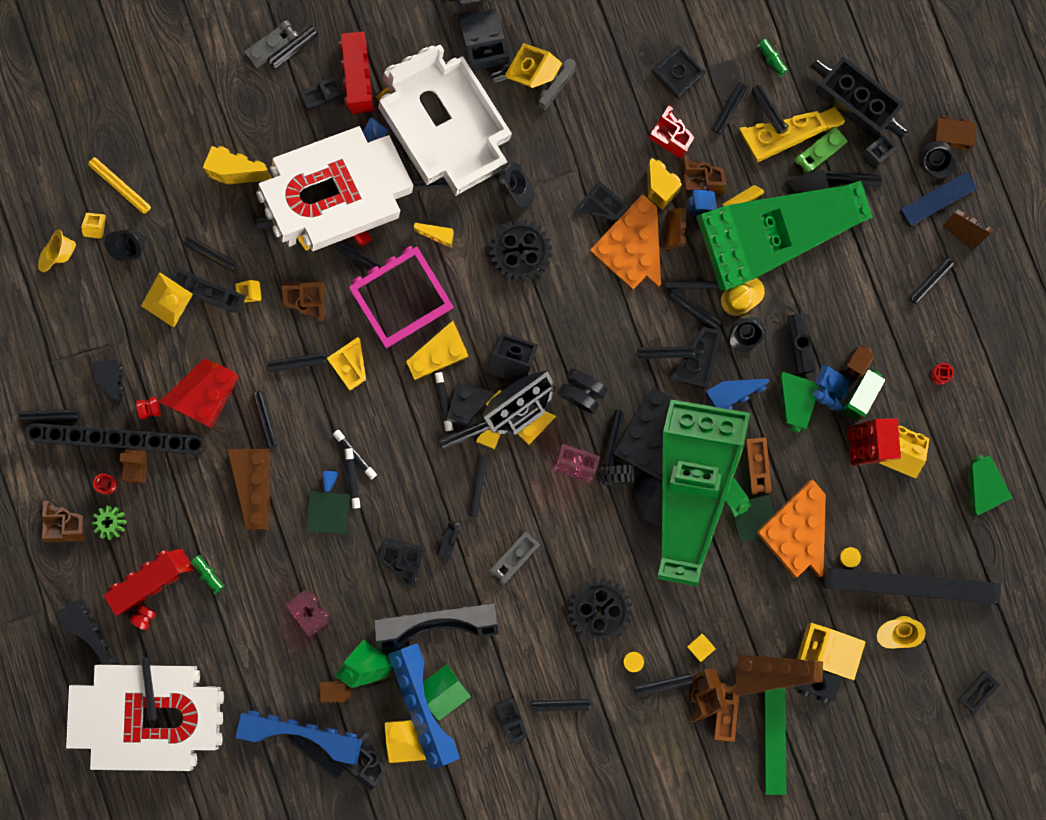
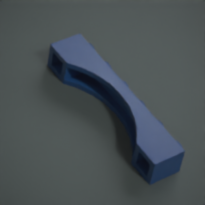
(436, 744)
(340, 747)

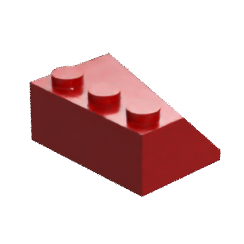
(202, 392)

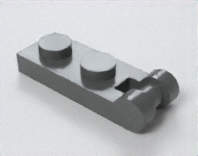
(270, 44)
(557, 84)
(514, 557)

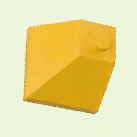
(533, 66)
(166, 300)
(403, 742)

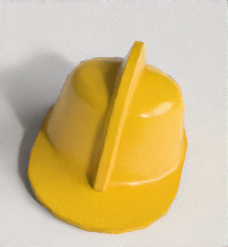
(56, 251)
(743, 297)
(901, 633)

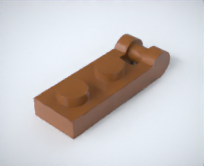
(758, 465)
(726, 719)

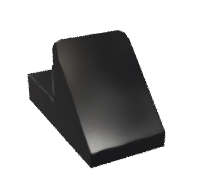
(879, 151)

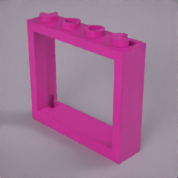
(390, 264)

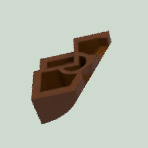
(702, 177)
(675, 229)
(967, 229)
(305, 297)
(61, 525)
(706, 695)

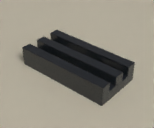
(984, 698)

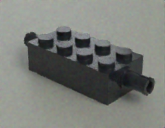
(859, 97)

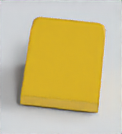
(832, 118)
(93, 225)
(250, 289)

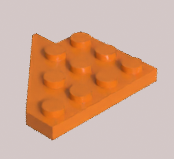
(632, 245)
(798, 531)

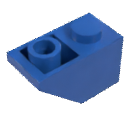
(701, 202)

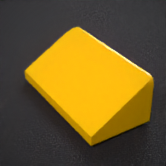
(750, 194)

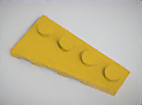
(765, 141)

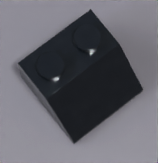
(512, 358)

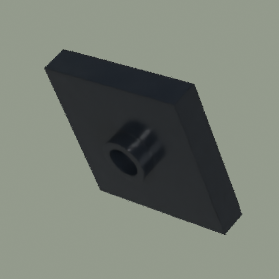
(678, 71)

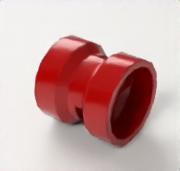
(938, 377)
(148, 407)
(101, 484)
(143, 617)

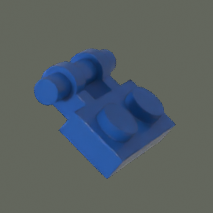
(831, 382)

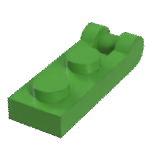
(821, 150)

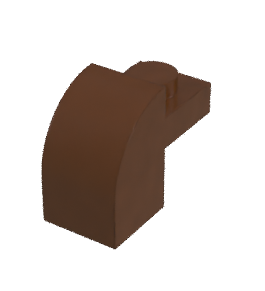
(134, 466)

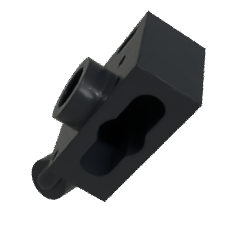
(448, 540)

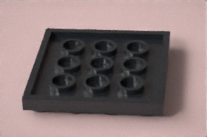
(644, 438)

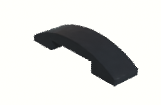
(209, 292)

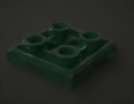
(328, 512)
(754, 518)

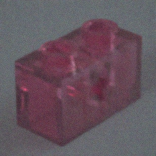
(576, 463)
(298, 606)

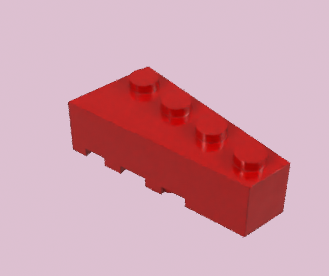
(357, 73)
(147, 581)

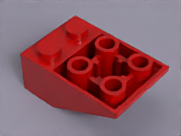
(874, 441)

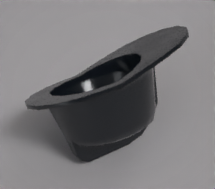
(516, 184)
(125, 244)

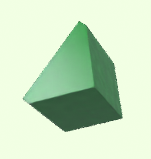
(444, 692)

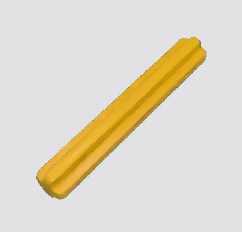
(119, 185)

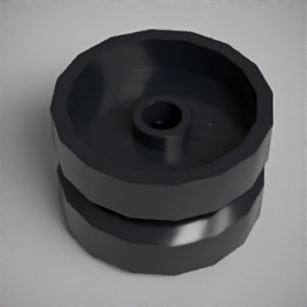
(582, 391)

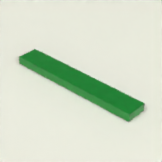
(775, 742)

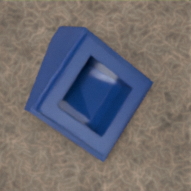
(374, 130)
(329, 479)

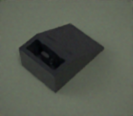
(484, 40)

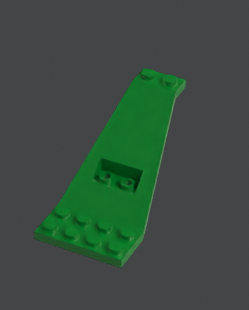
(767, 232)
(702, 444)

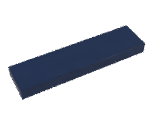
(938, 199)

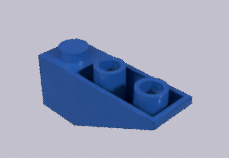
(730, 392)

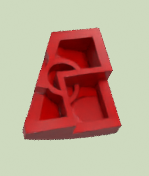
(671, 134)

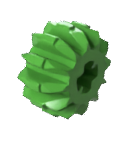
(113, 528)

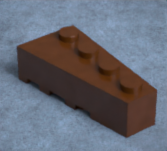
(252, 480)
(766, 674)

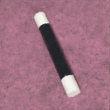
(443, 400)
(357, 457)
(352, 478)

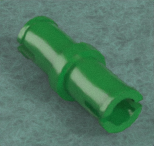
(772, 58)
(207, 574)

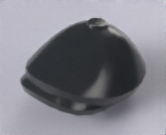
(938, 159)
(746, 333)

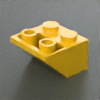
(661, 184)
(913, 453)

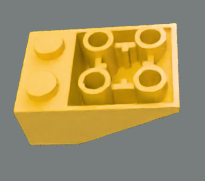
(234, 168)
(836, 650)

